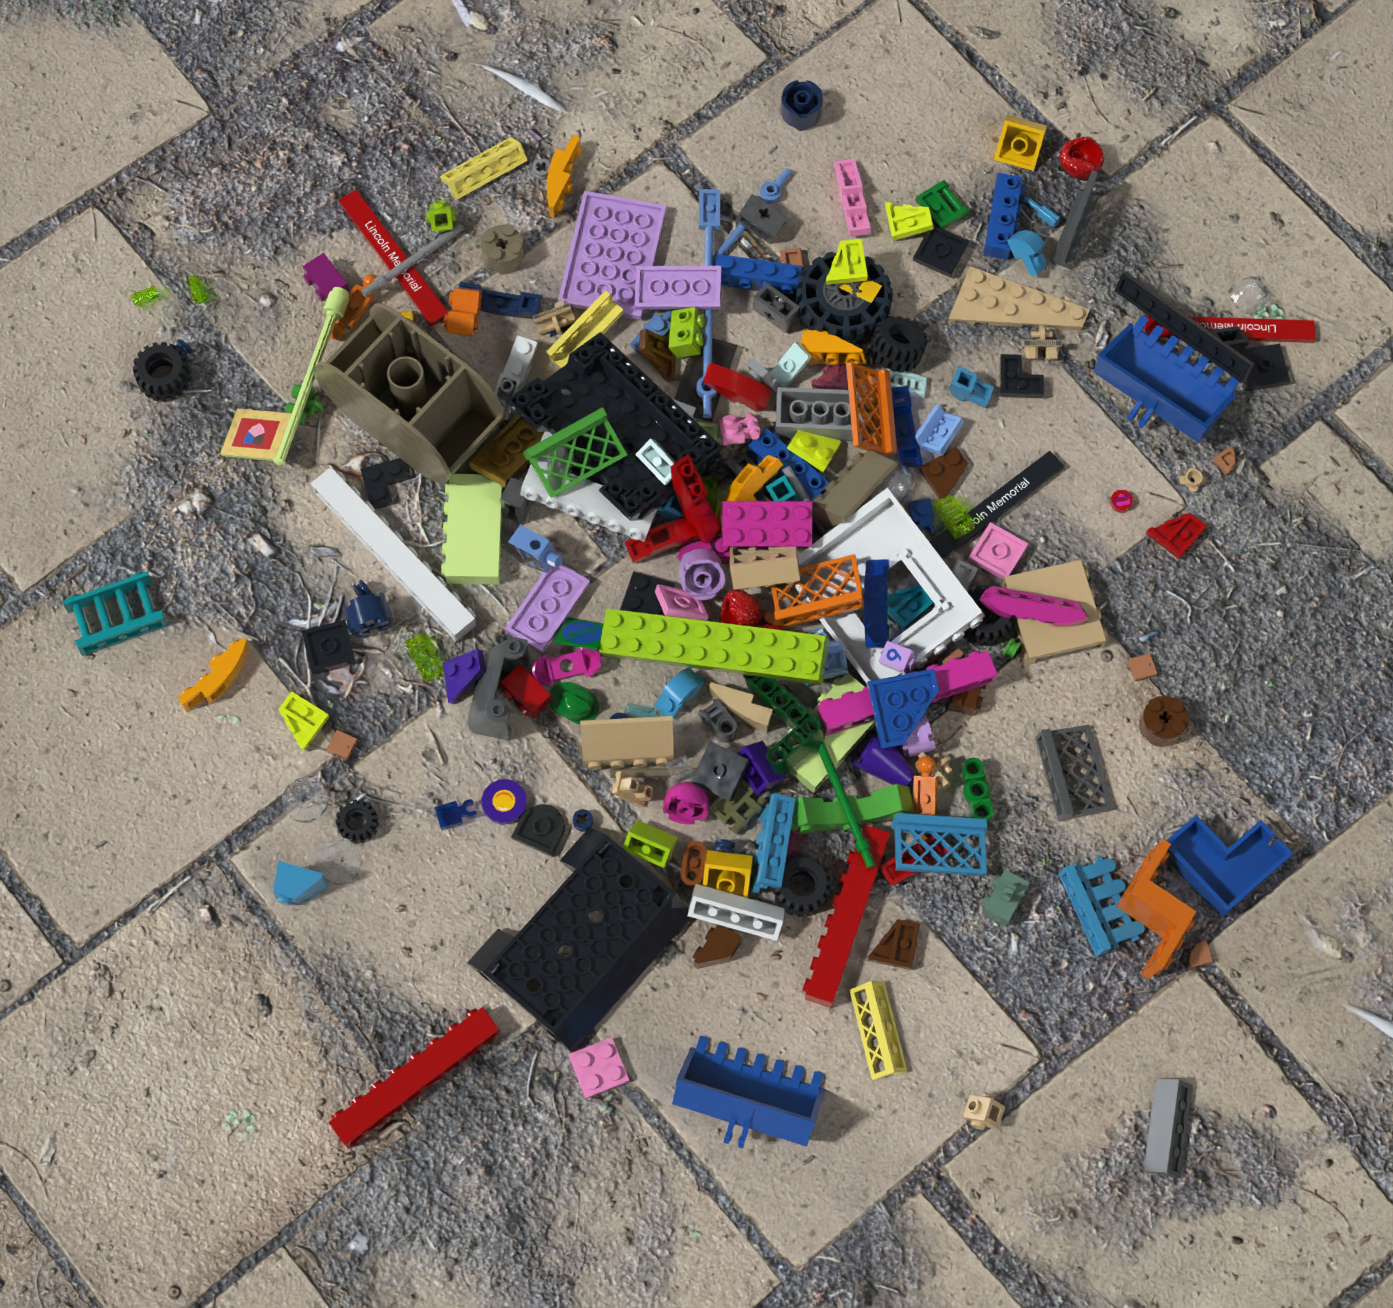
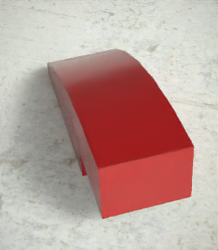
(737, 387)
(897, 876)

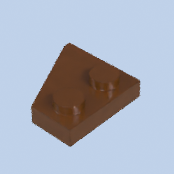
(657, 352)
(944, 472)
(897, 946)

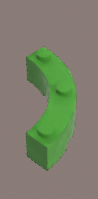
(882, 806)

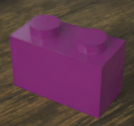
(323, 276)

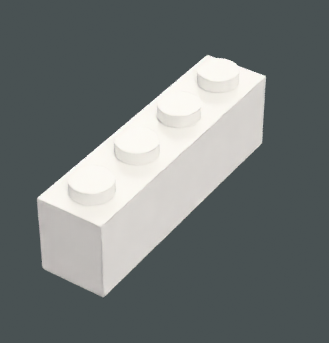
(736, 912)

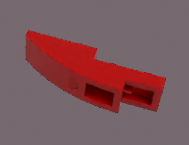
(692, 500)
(661, 538)

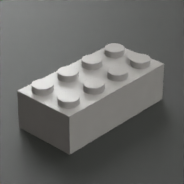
(815, 412)

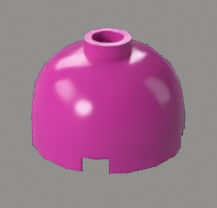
(686, 803)

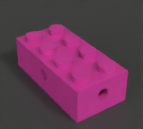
(766, 523)

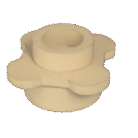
(1196, 475)

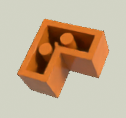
(465, 311)

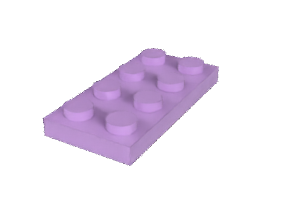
(678, 287)
(547, 606)

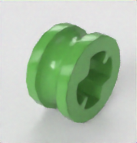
(1011, 648)

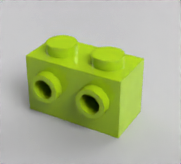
(686, 332)
(650, 843)

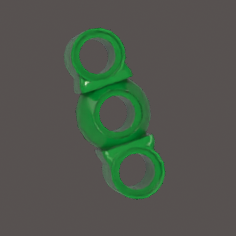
(976, 781)

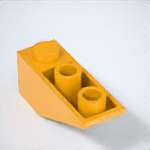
(830, 349)

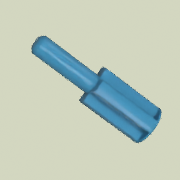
(1044, 212)

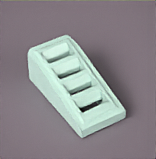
(907, 376)

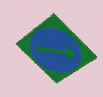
(580, 634)

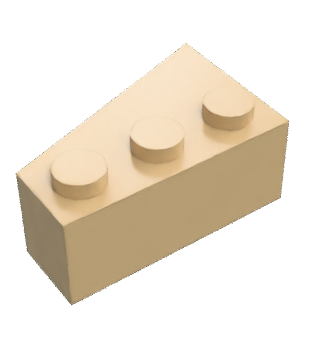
(763, 567)

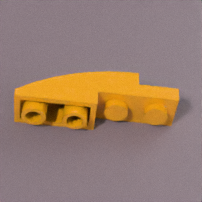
(559, 175)
(751, 481)
(223, 672)

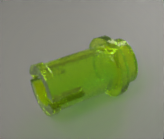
(198, 295)
(144, 296)

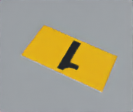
(867, 289)

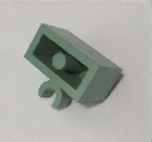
(1005, 897)

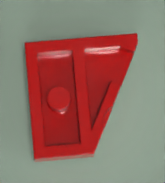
(1177, 534)

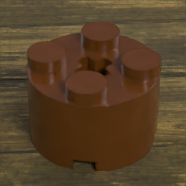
(1152, 724)

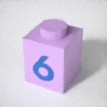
(897, 658)

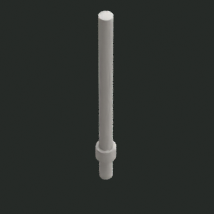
(382, 281)

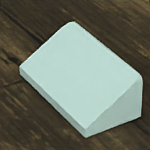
(657, 460)

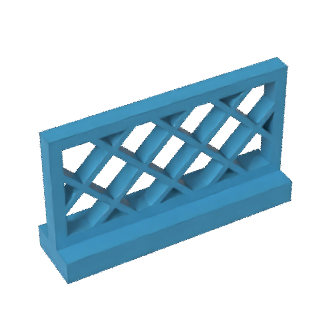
(940, 825)

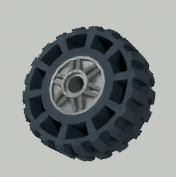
(837, 310)

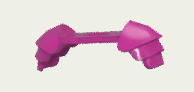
(547, 669)

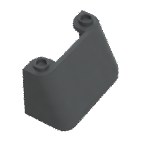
(486, 713)

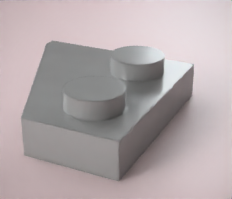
(762, 375)

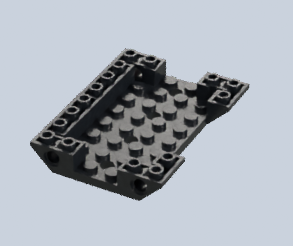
(636, 411)
(604, 954)

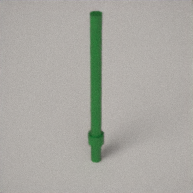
(862, 844)

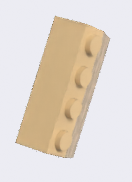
(627, 742)

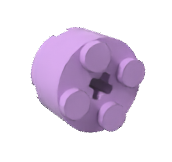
(701, 562)
(919, 739)

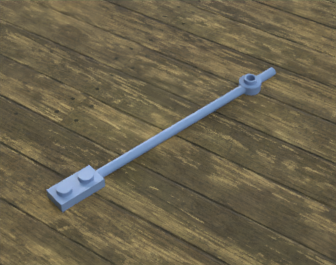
(708, 220)
(661, 324)

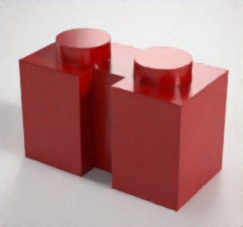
(526, 691)

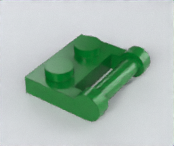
(940, 212)

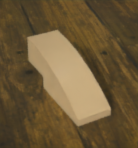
(741, 706)

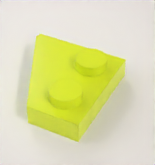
(908, 220)
(848, 263)
(814, 448)
(302, 719)

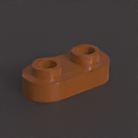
(693, 865)

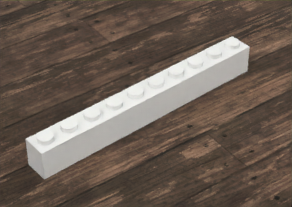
(394, 554)

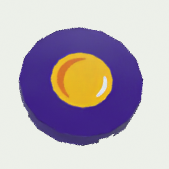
(504, 801)

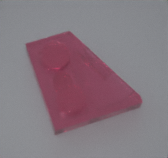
(832, 378)

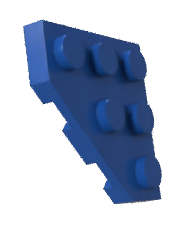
(900, 704)

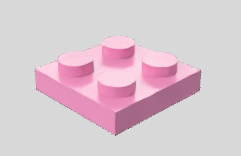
(998, 551)
(680, 604)
(598, 1068)

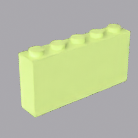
(472, 530)
(811, 769)

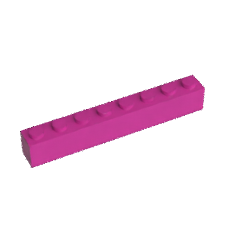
(952, 678)

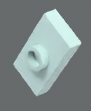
(791, 364)

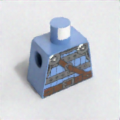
(534, 550)

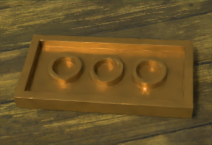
(504, 453)

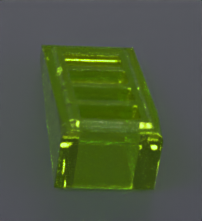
(962, 529)
(431, 653)

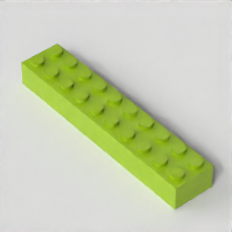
(714, 646)

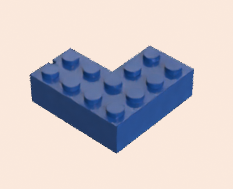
(1224, 873)

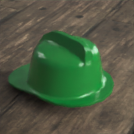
(573, 702)

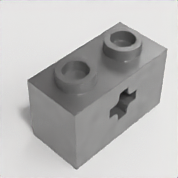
(766, 227)
(776, 307)
(512, 503)

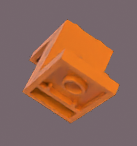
(1157, 910)

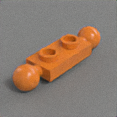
(355, 308)
(925, 790)

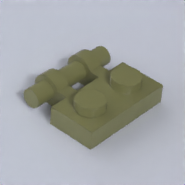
(726, 810)

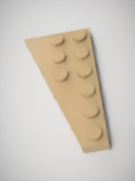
(1007, 303)

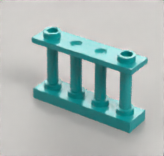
(114, 634)

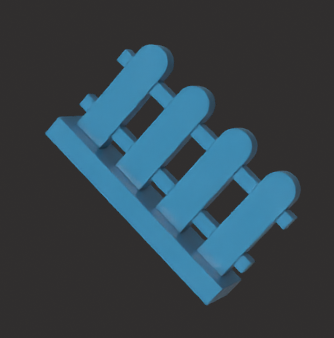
(772, 843)
(1088, 909)

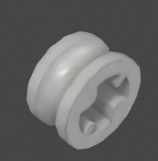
(540, 163)

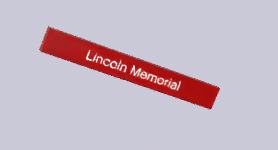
(392, 256)
(1254, 329)

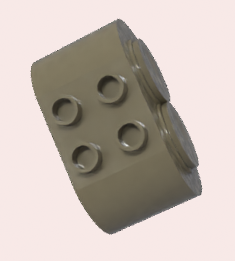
(411, 393)

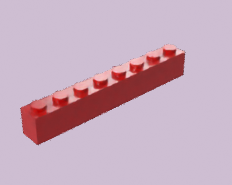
(845, 920)
(414, 1077)

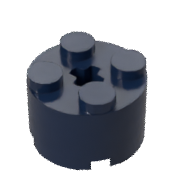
(801, 104)
(368, 614)

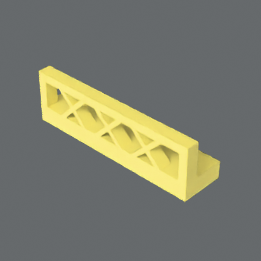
(484, 167)
(595, 319)
(883, 1022)

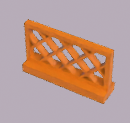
(880, 407)
(826, 606)

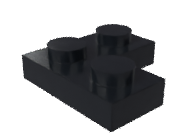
(1015, 383)
(379, 477)

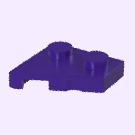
(462, 673)

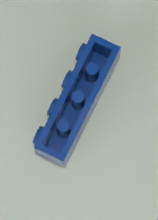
(1003, 215)
(755, 273)
(770, 444)

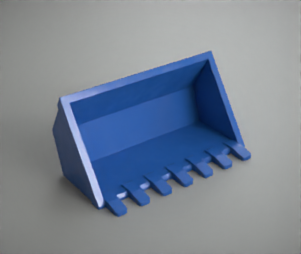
(1165, 380)
(748, 1094)

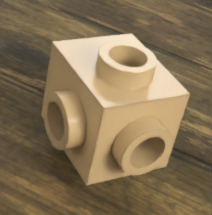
(979, 1109)

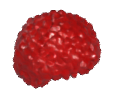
(1081, 157)
(740, 609)

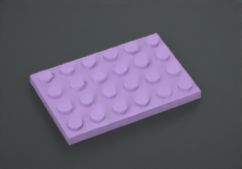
(607, 246)

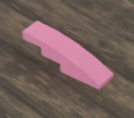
(852, 197)

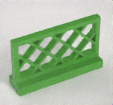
(566, 435)

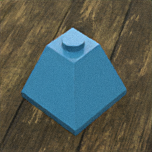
(297, 884)

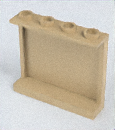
(1065, 582)

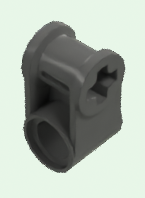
(716, 718)

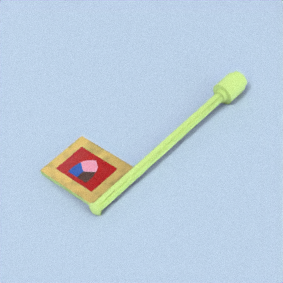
(268, 433)

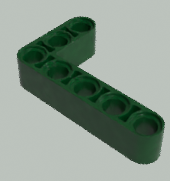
(788, 713)

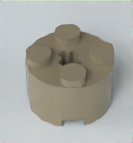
(502, 249)

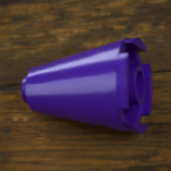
(885, 764)

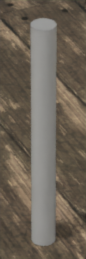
(800, 492)

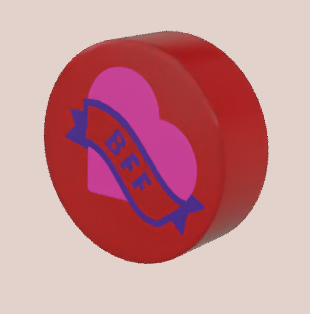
(1121, 501)

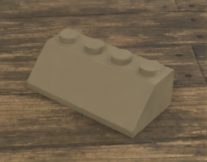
(851, 488)

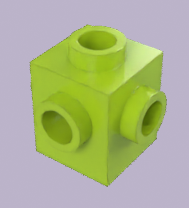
(437, 222)

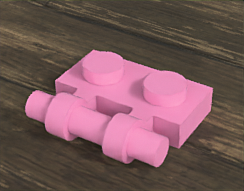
(736, 430)

